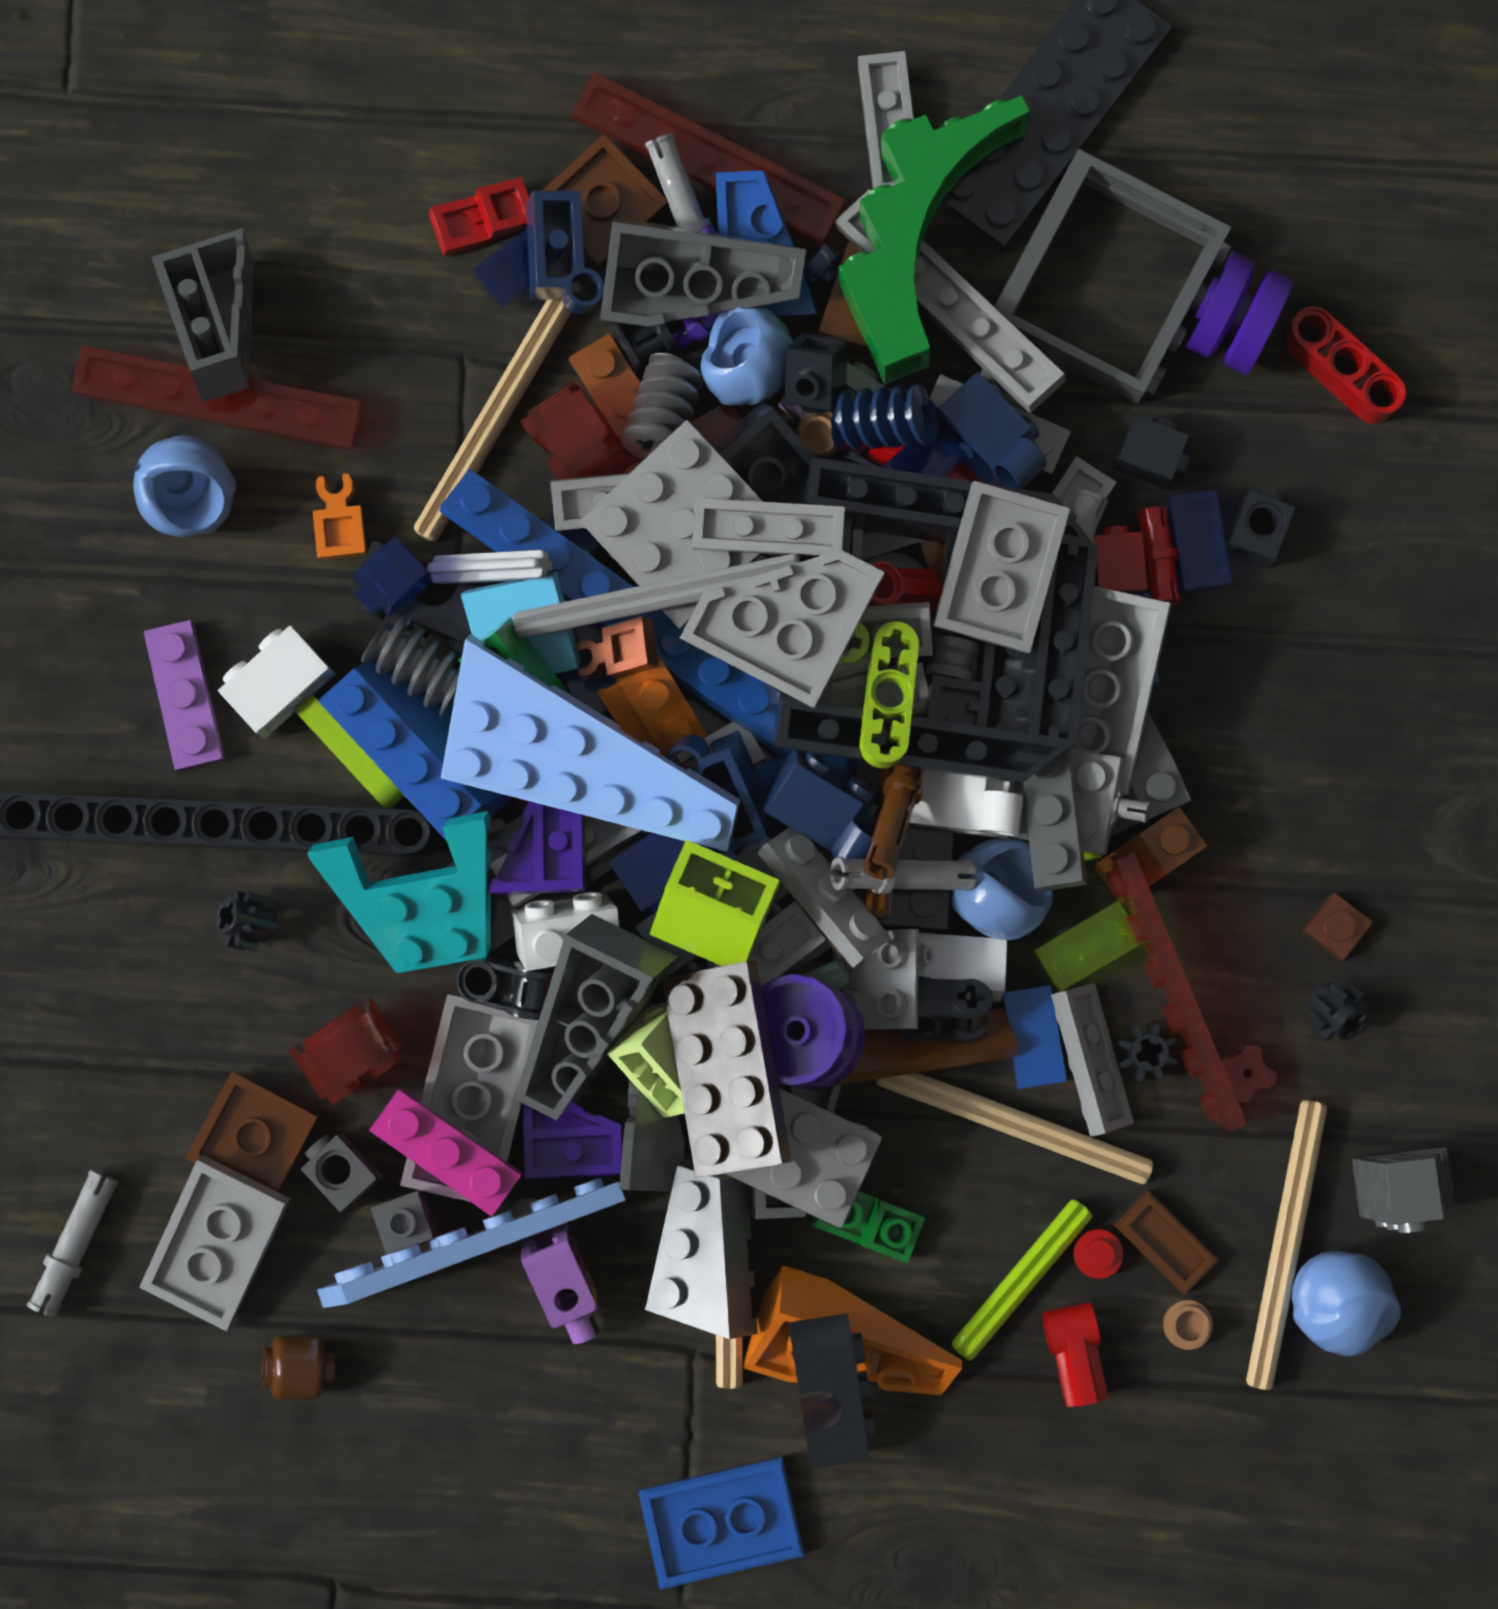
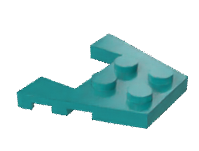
(423, 915)

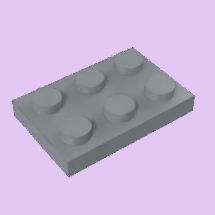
(1001, 567)
(826, 1163)
(214, 1242)

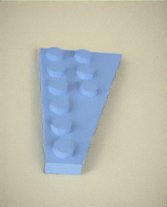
(558, 752)
(458, 1246)

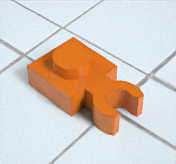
(339, 526)

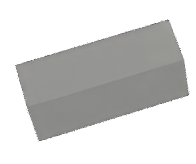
(1120, 674)
(474, 1080)

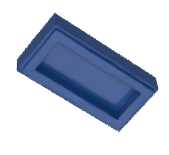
(1037, 1034)

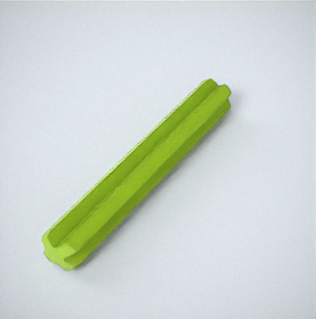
(1021, 1280)

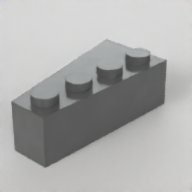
(591, 1002)

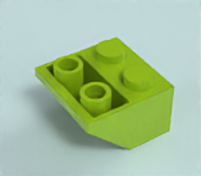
(714, 906)

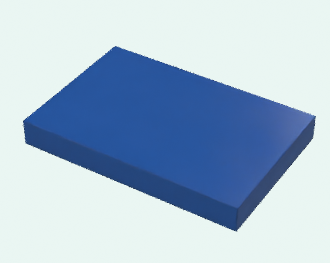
(721, 1522)

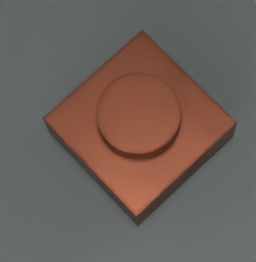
(1337, 926)

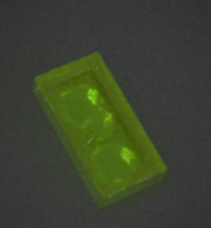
(1086, 947)

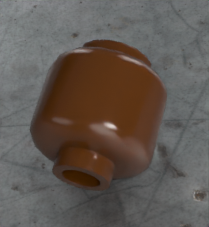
(297, 1367)

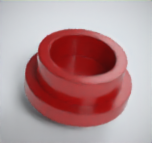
(1098, 1253)

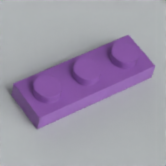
(184, 696)

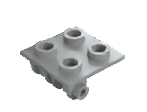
(887, 981)

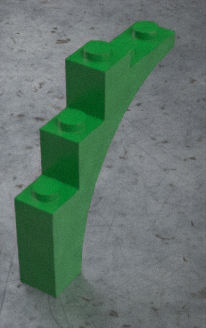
(895, 218)

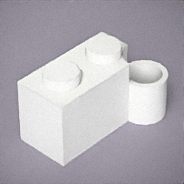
(968, 805)

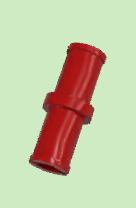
(1159, 554)

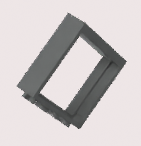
(1151, 203)

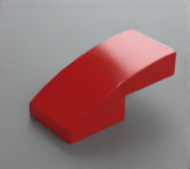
(482, 218)

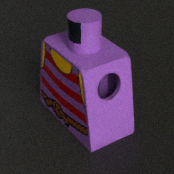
(556, 1264)

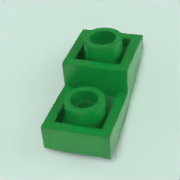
(878, 1226)

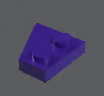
(544, 854)
(571, 1146)

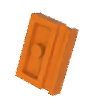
(651, 708)

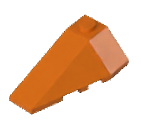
(893, 1352)

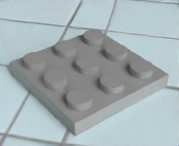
(651, 513)

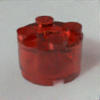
(574, 435)
(347, 1050)

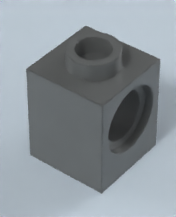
(361, 1178)
(404, 1221)

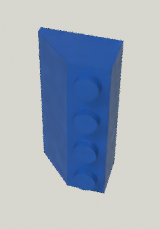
(405, 743)

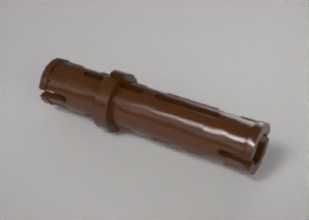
(901, 794)

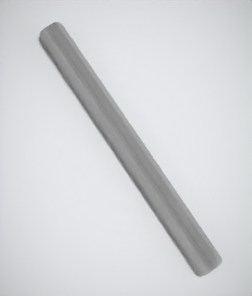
(638, 599)

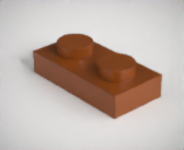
(607, 380)

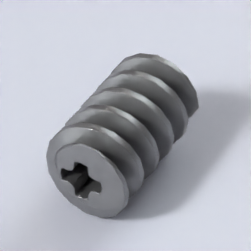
(661, 404)
(414, 663)

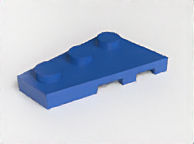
(751, 211)

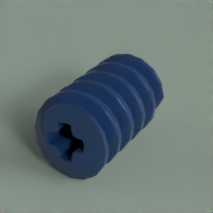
(884, 418)

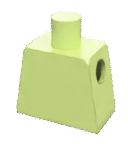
(649, 1060)

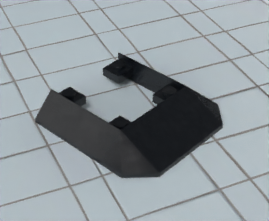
(1021, 704)

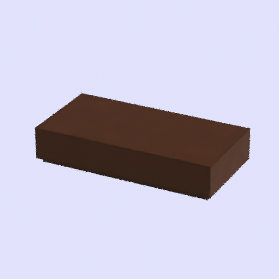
(1165, 1242)

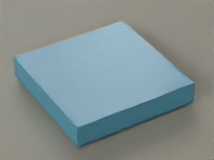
(495, 603)

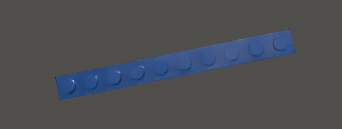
(510, 527)

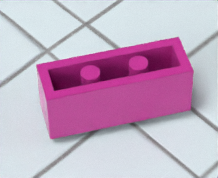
(445, 1151)

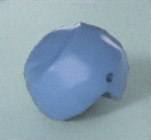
(746, 356)
(183, 486)
(1004, 893)
(1344, 1302)

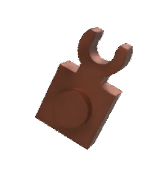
(625, 650)

